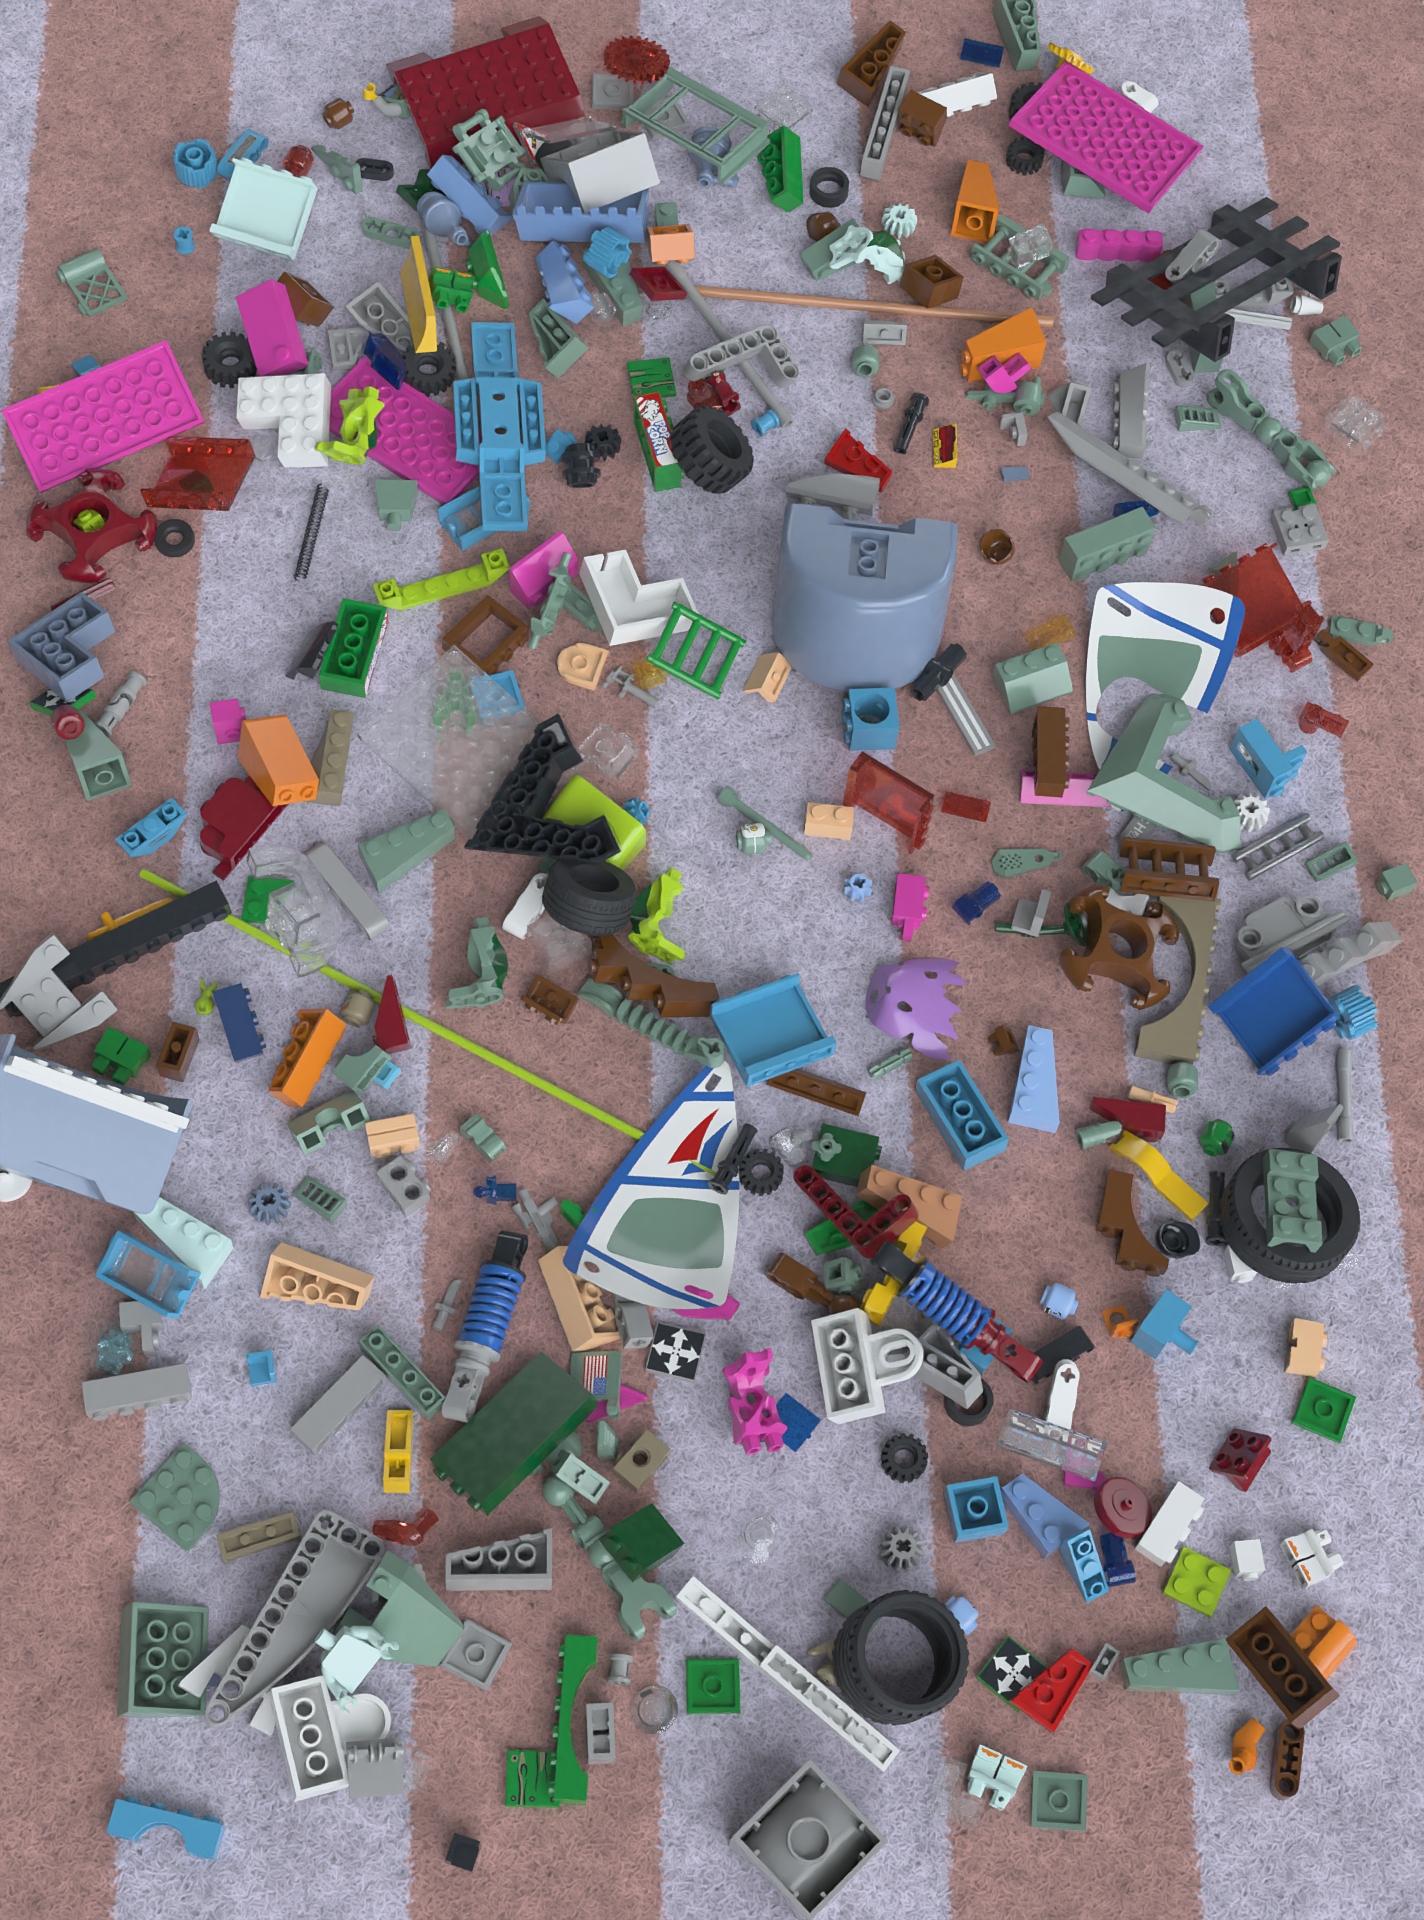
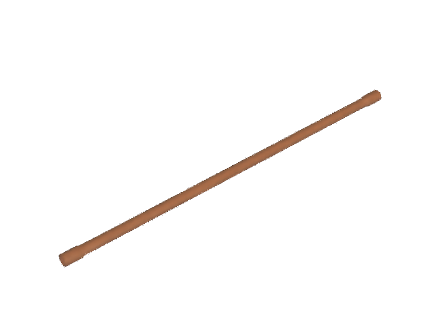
(1045, 321)

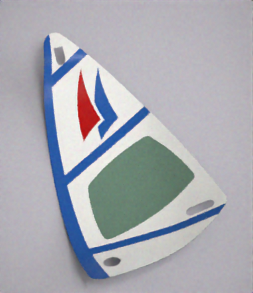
(1162, 643)
(659, 1216)

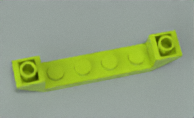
(492, 568)

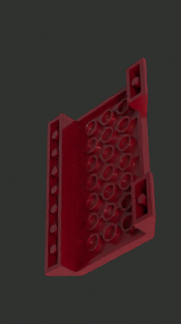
(508, 77)

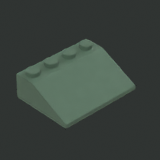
(156, 1653)

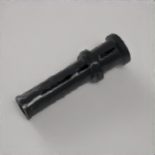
(913, 416)
(728, 1168)
(1215, 1234)

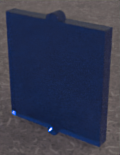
(799, 1422)

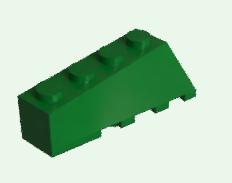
(783, 168)

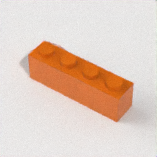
(306, 1055)

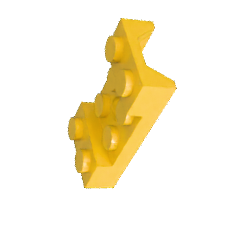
(877, 1301)

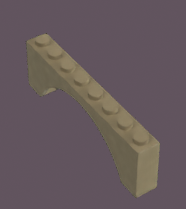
(1177, 1034)

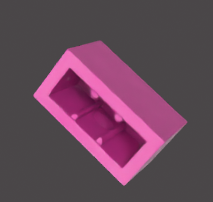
(227, 720)

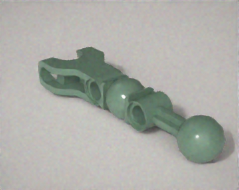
(587, 1534)

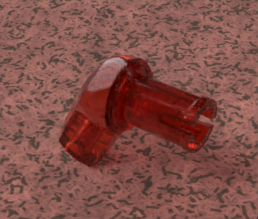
(403, 1532)

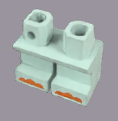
(1005, 1780)

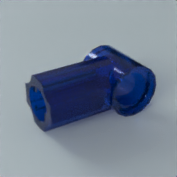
(973, 905)
(1117, 1566)

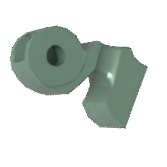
(484, 1139)

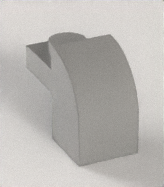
(137, 1318)

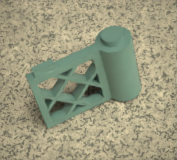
(80, 271)

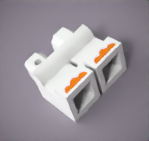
(1311, 1546)

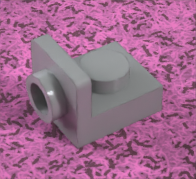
(1017, 427)

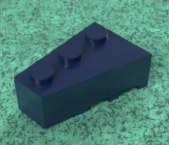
(239, 1022)

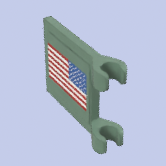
(601, 1376)

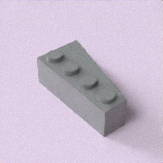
(505, 1565)

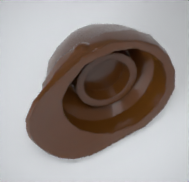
(821, 225)

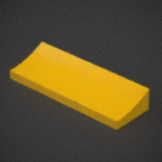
(419, 299)

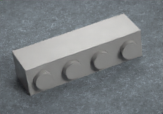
(136, 1391)
(338, 1404)

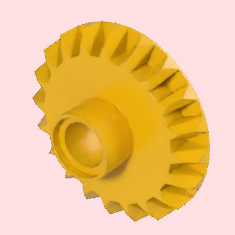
(1067, 55)

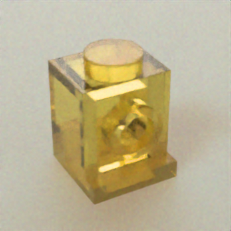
(647, 675)

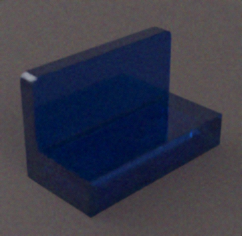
(982, 52)

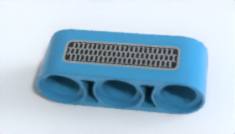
(247, 146)

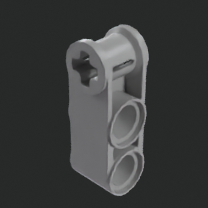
(1193, 256)

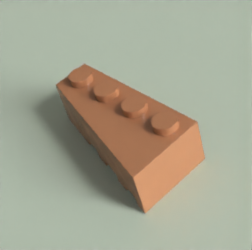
(936, 1206)

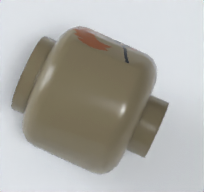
(357, 1008)

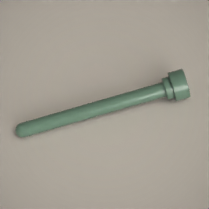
(729, 797)

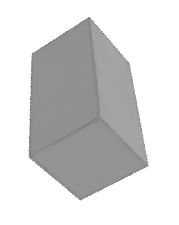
(1104, 1662)

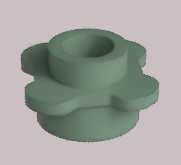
(826, 1154)

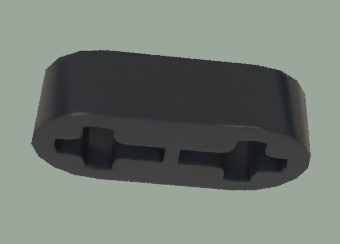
(374, 169)

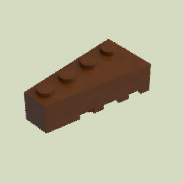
(870, 65)
(1050, 751)

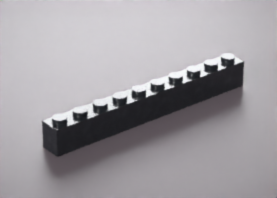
(137, 938)

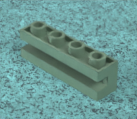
(402, 1372)

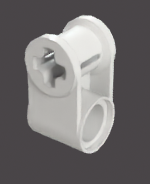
(1139, 96)

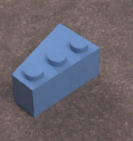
(1040, 1514)

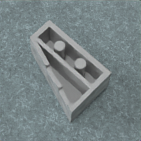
(947, 1368)

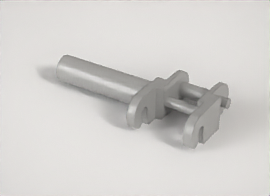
(631, 688)

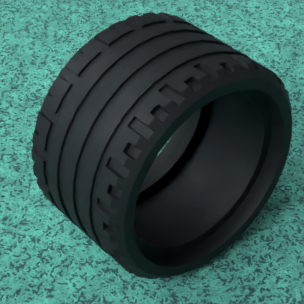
(947, 1646)

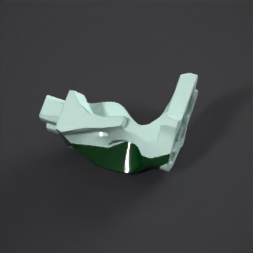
(877, 246)

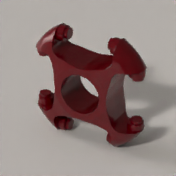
(91, 545)

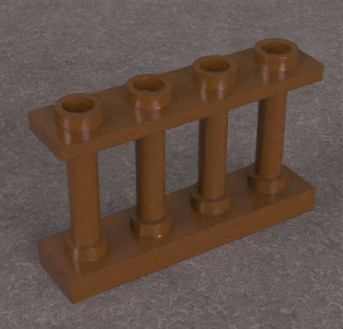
(1163, 883)

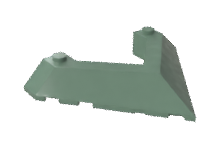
(1135, 785)

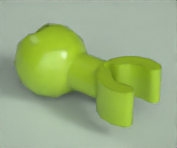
(204, 1004)

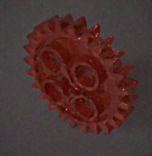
(636, 59)

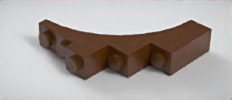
(670, 994)

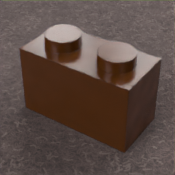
(177, 1052)

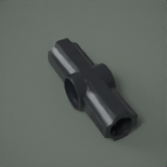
(938, 672)

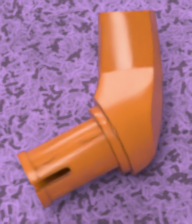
(1245, 1747)

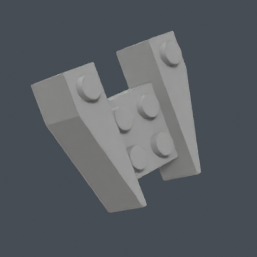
(49, 1001)

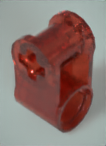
(701, 395)

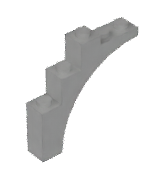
(1368, 942)

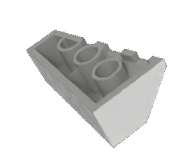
(1131, 411)

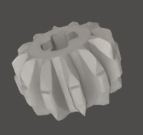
(905, 1557)

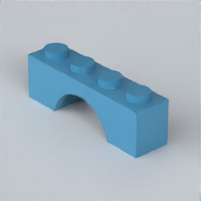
(131, 1820)

